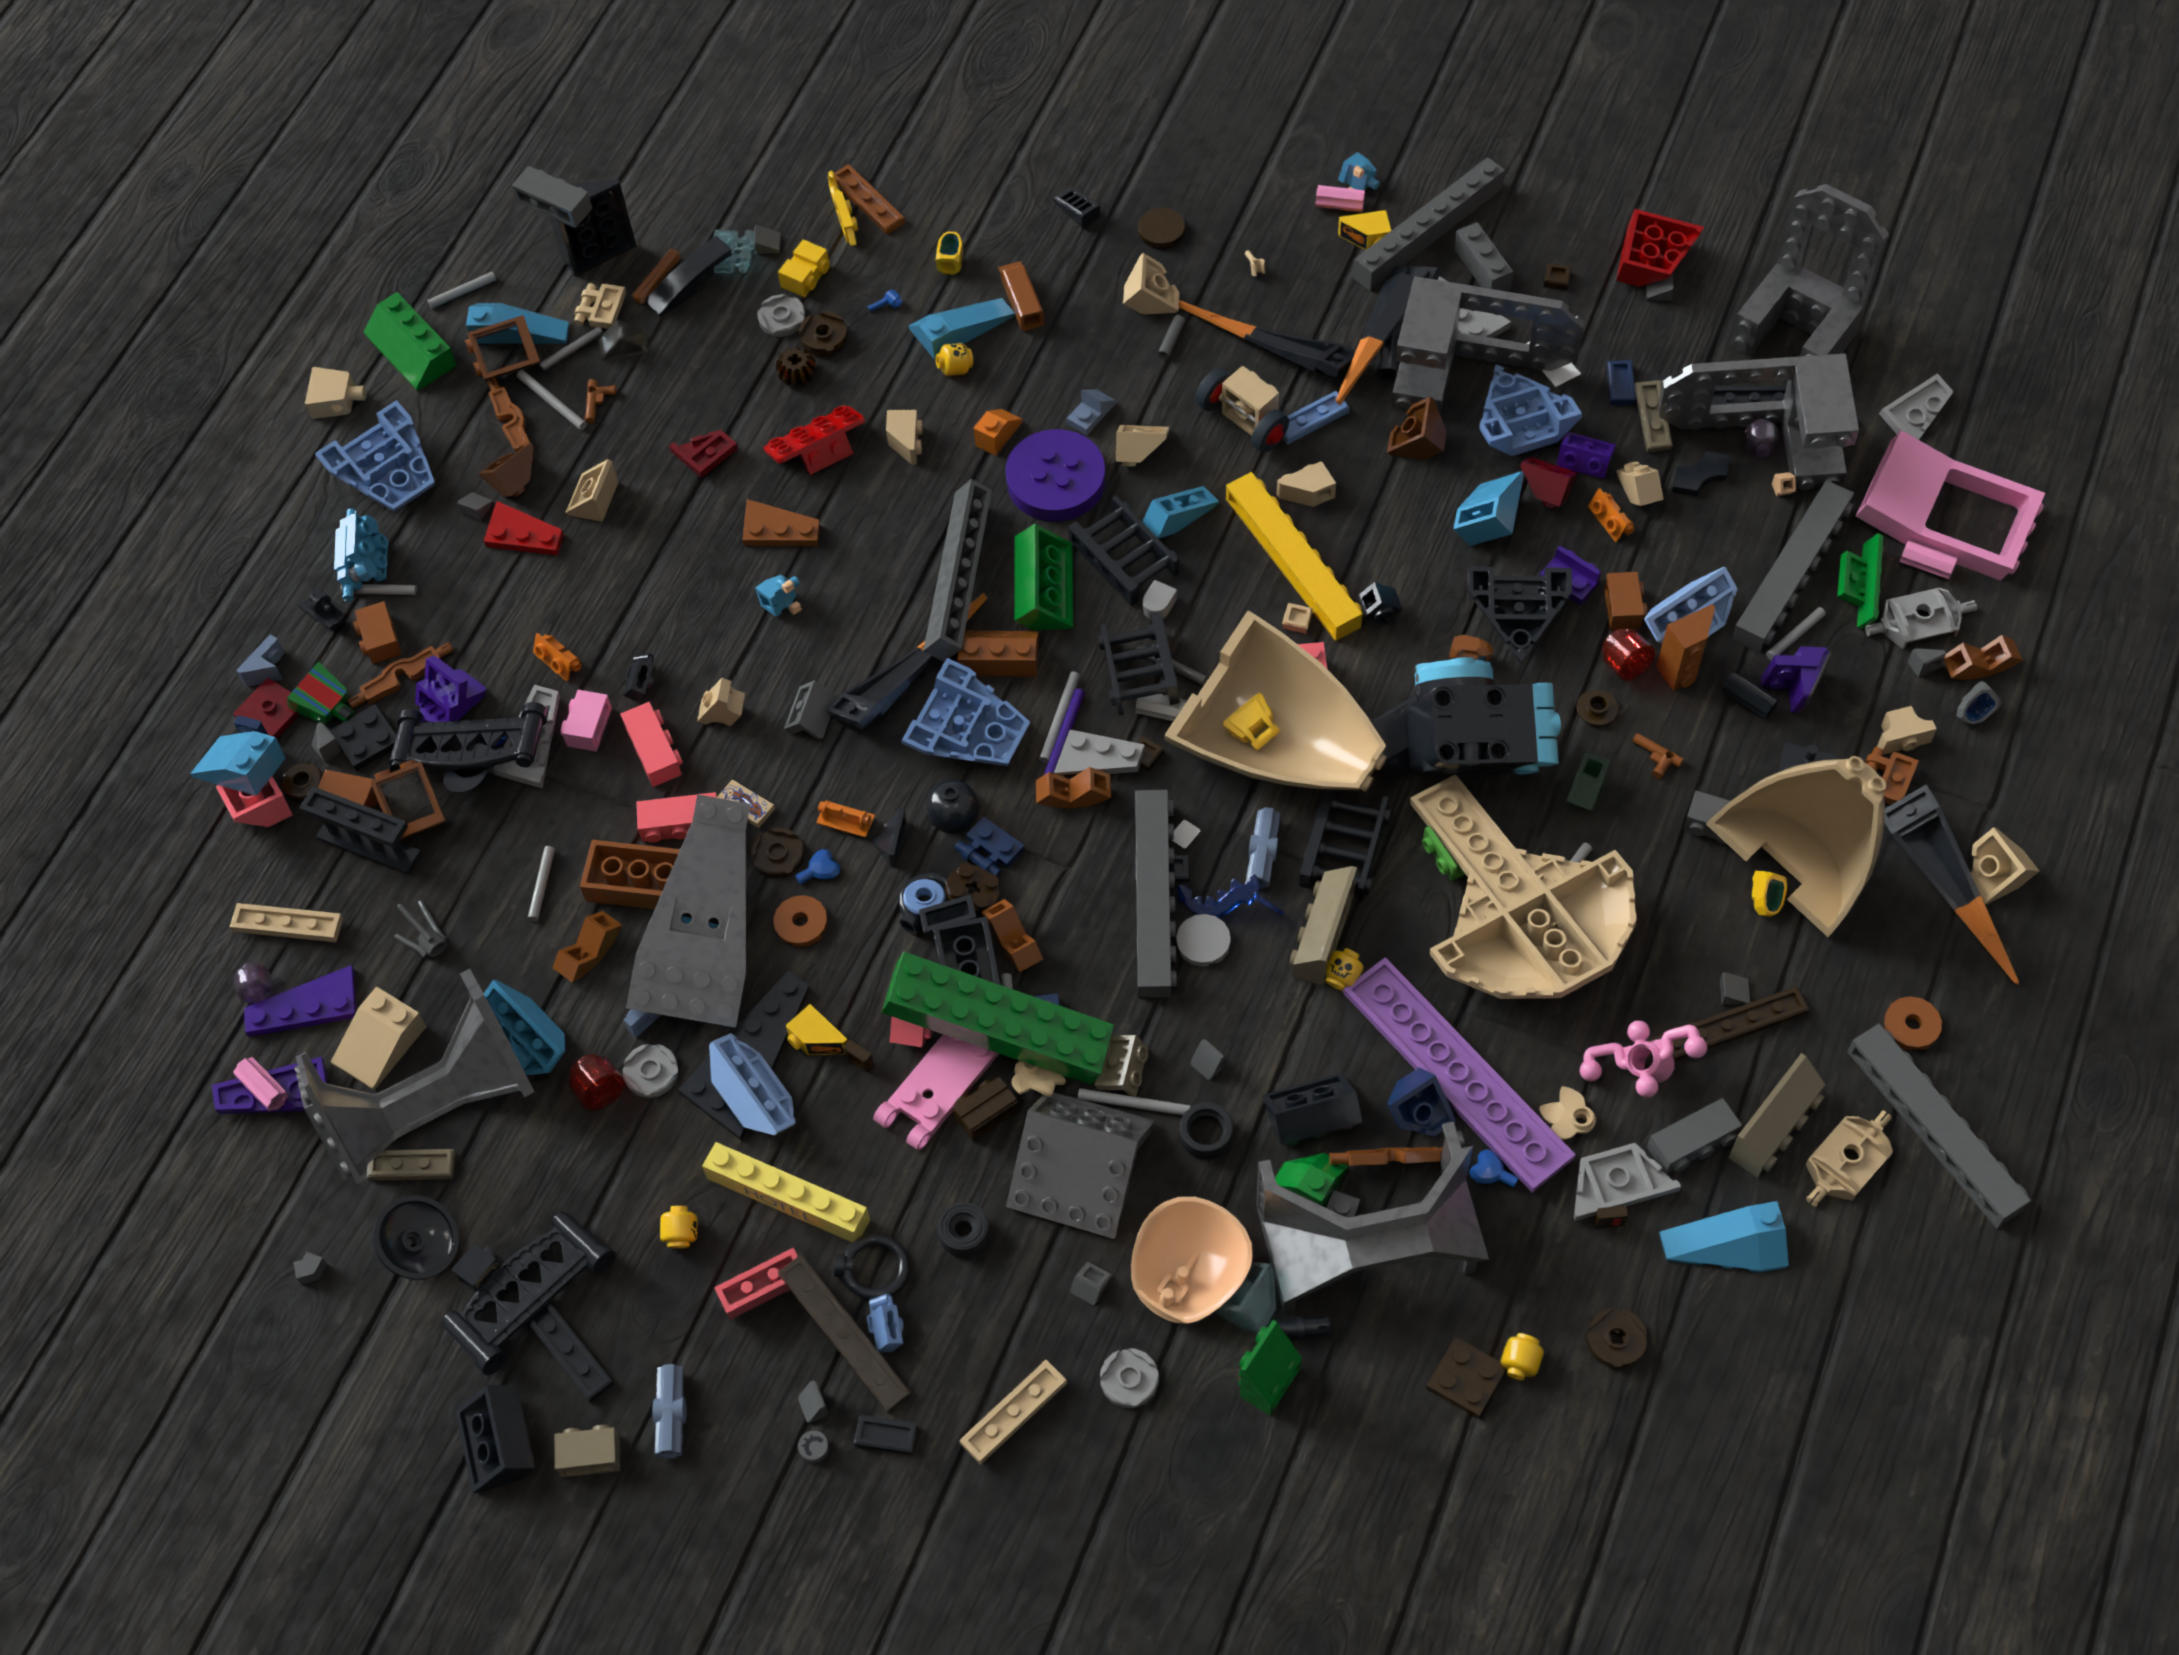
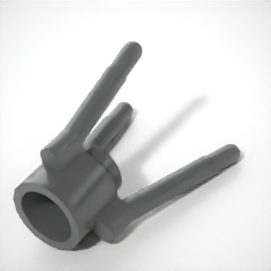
(430, 942)

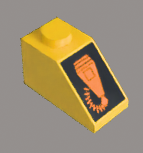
(1364, 228)
(814, 1034)

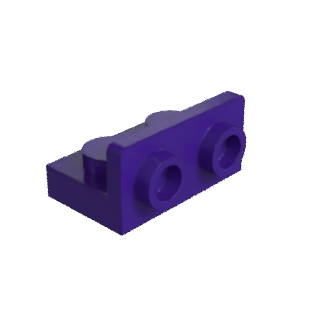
(1585, 454)
(1584, 575)

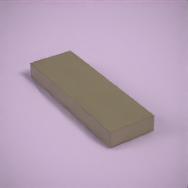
(1655, 430)
(412, 1165)

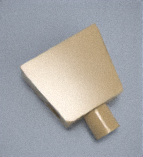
(331, 393)

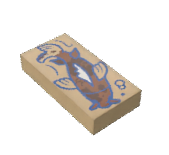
(759, 808)

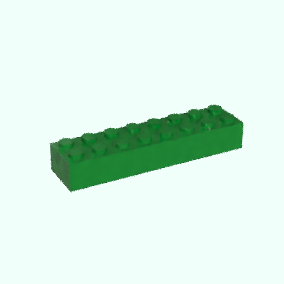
(997, 1018)

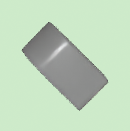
(1159, 599)

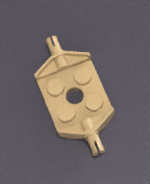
(1844, 1177)

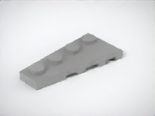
(535, 773)

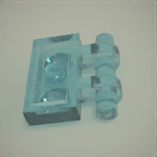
(743, 259)

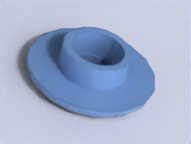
(920, 888)

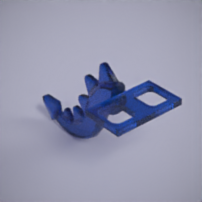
(1226, 900)

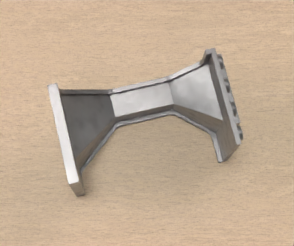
(363, 1124)
(1318, 1246)

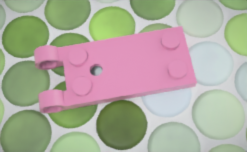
(948, 1073)

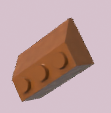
(1684, 648)
(1000, 653)

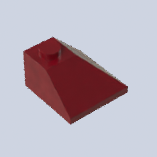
(1548, 481)

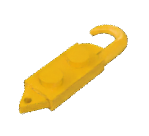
(843, 211)

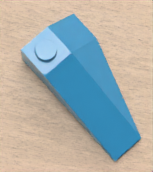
(960, 324)
(541, 327)
(1739, 1238)

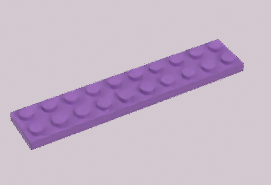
(1465, 1077)

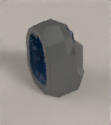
(1978, 704)

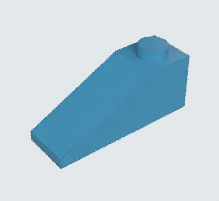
(1176, 511)

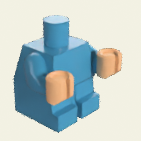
(1358, 173)
(778, 594)

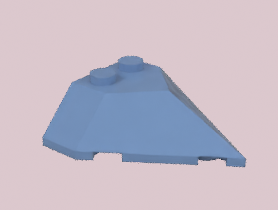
(1525, 414)

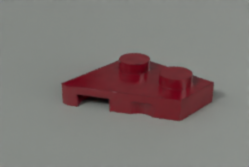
(705, 451)

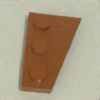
(778, 527)

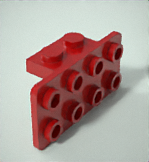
(819, 442)

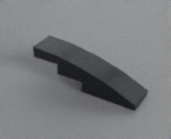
(687, 275)

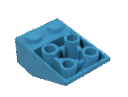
(1489, 510)

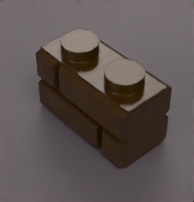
(985, 1107)

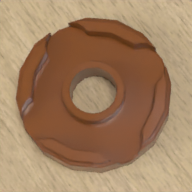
(800, 907)
(1923, 1013)

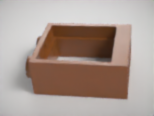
(526, 339)
(409, 768)

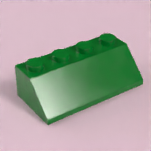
(408, 342)
(1043, 580)

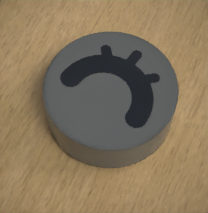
(813, 1446)

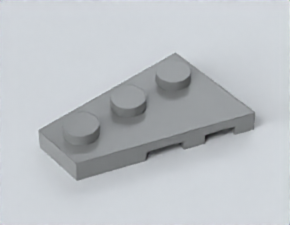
(1917, 407)

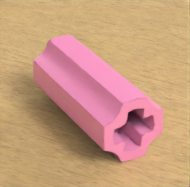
(1340, 198)
(1928, 559)
(260, 1084)

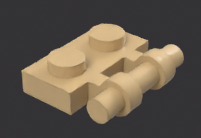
(606, 307)

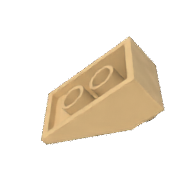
(377, 1038)

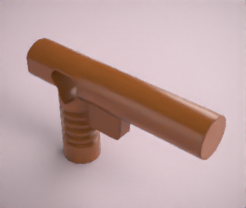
(596, 397)
(1658, 755)

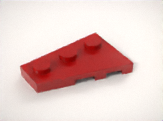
(521, 532)

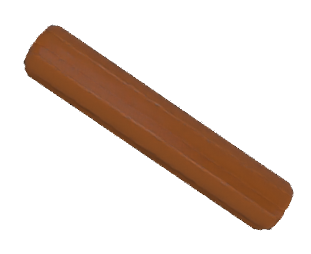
(656, 276)

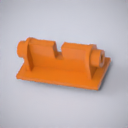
(1608, 514)
(550, 650)
(844, 818)

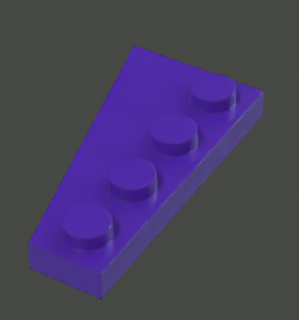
(310, 1004)
(235, 1098)

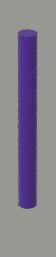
(1066, 726)

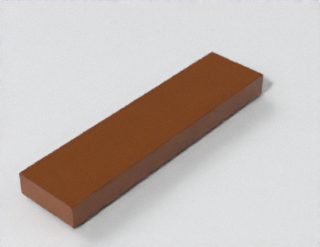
(868, 199)

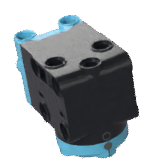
(1479, 727)

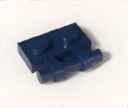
(994, 842)

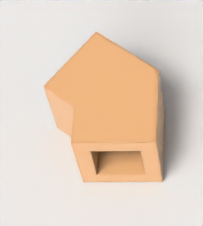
(1781, 479)

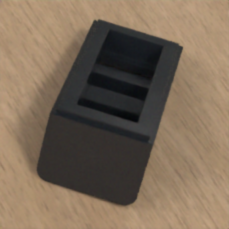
(1082, 218)

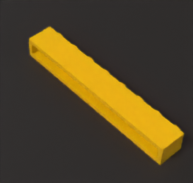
(1294, 556)

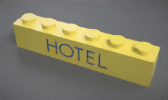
(786, 1192)

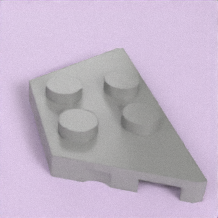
(1619, 1179)

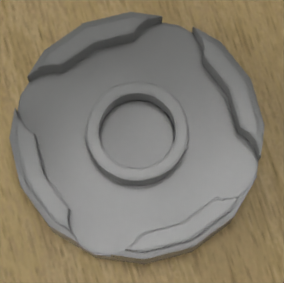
(781, 315)
(1203, 940)
(650, 1070)
(1129, 1378)

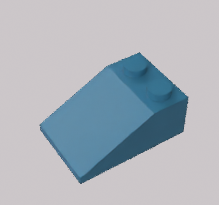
(241, 761)

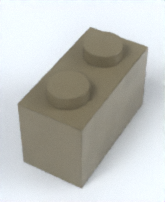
(587, 1451)

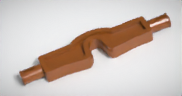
(506, 411)
(388, 682)
(1383, 1155)

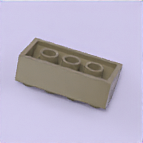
(1324, 924)
(1778, 1117)

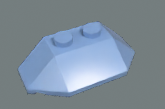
(1713, 588)
(750, 1086)

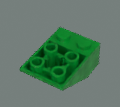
(1268, 1368)

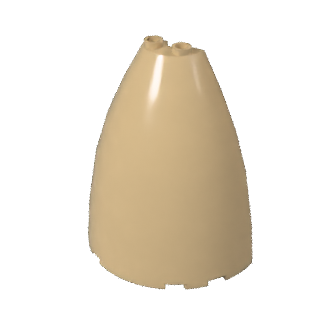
(1323, 730)
(1819, 825)

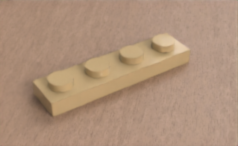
(286, 922)
(1013, 1412)

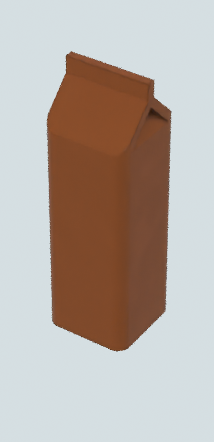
(1022, 296)

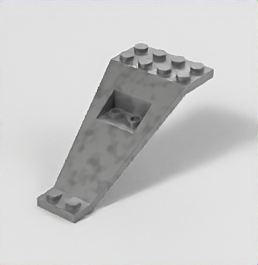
(691, 966)

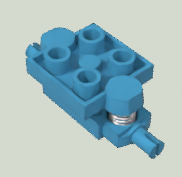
(359, 553)

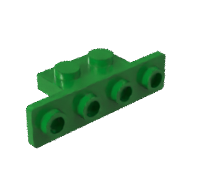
(1861, 580)

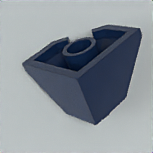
(1420, 1103)

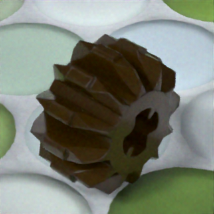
(796, 366)

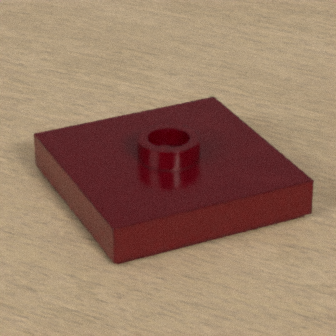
(270, 707)

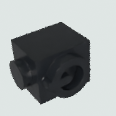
(1379, 603)

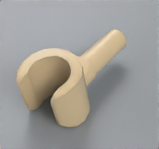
(1257, 265)

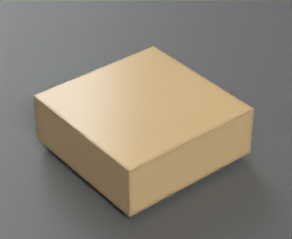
(1297, 618)

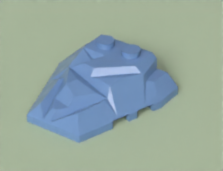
(383, 460)
(966, 720)

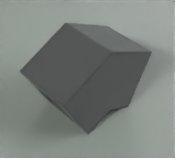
(309, 1268)

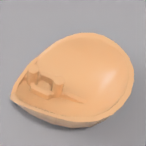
(1189, 1259)

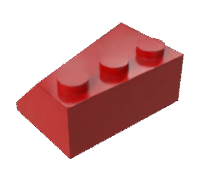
(1654, 247)

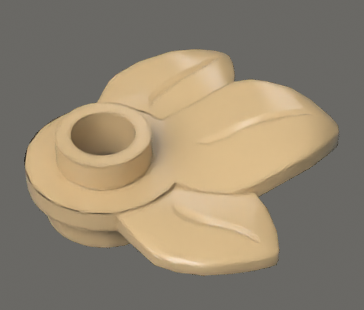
(1035, 1078)
(1564, 1114)

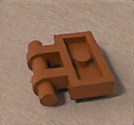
(1897, 773)

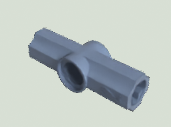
(1263, 845)
(669, 1411)

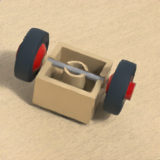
(1247, 403)

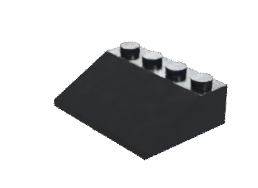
(601, 233)

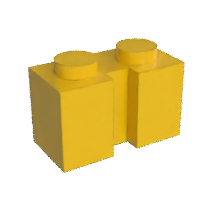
(804, 269)

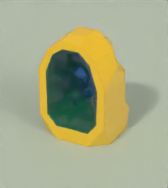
(949, 253)
(1768, 892)

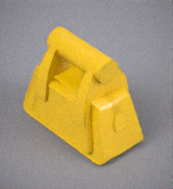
(1250, 720)

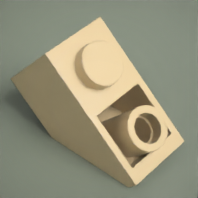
(903, 433)
(1640, 483)
(1307, 486)

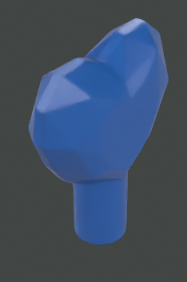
(820, 867)
(1491, 1169)

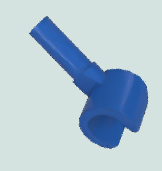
(891, 297)

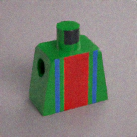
(320, 697)

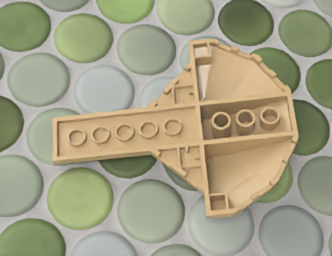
(1525, 918)

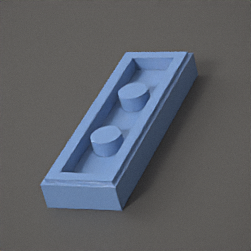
(1314, 416)

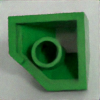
(1311, 1177)

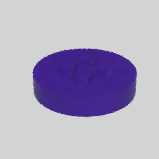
(1055, 475)

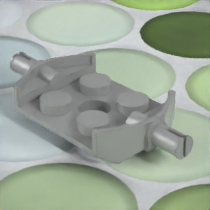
(1904, 625)

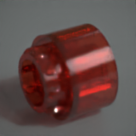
(1627, 653)
(596, 1081)

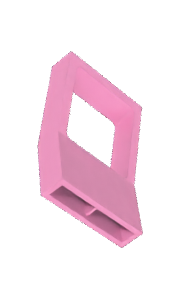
(1908, 487)

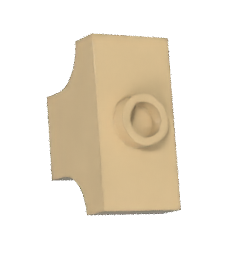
(721, 704)
(1905, 731)

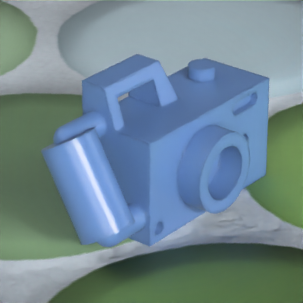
(885, 1323)

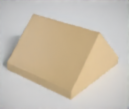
(594, 492)

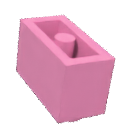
(586, 720)

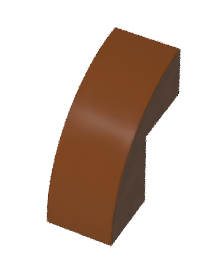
(1972, 663)
(1080, 791)
(1010, 935)
(593, 943)

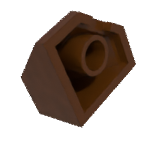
(1420, 434)
(510, 472)

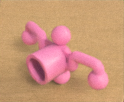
(1634, 1056)

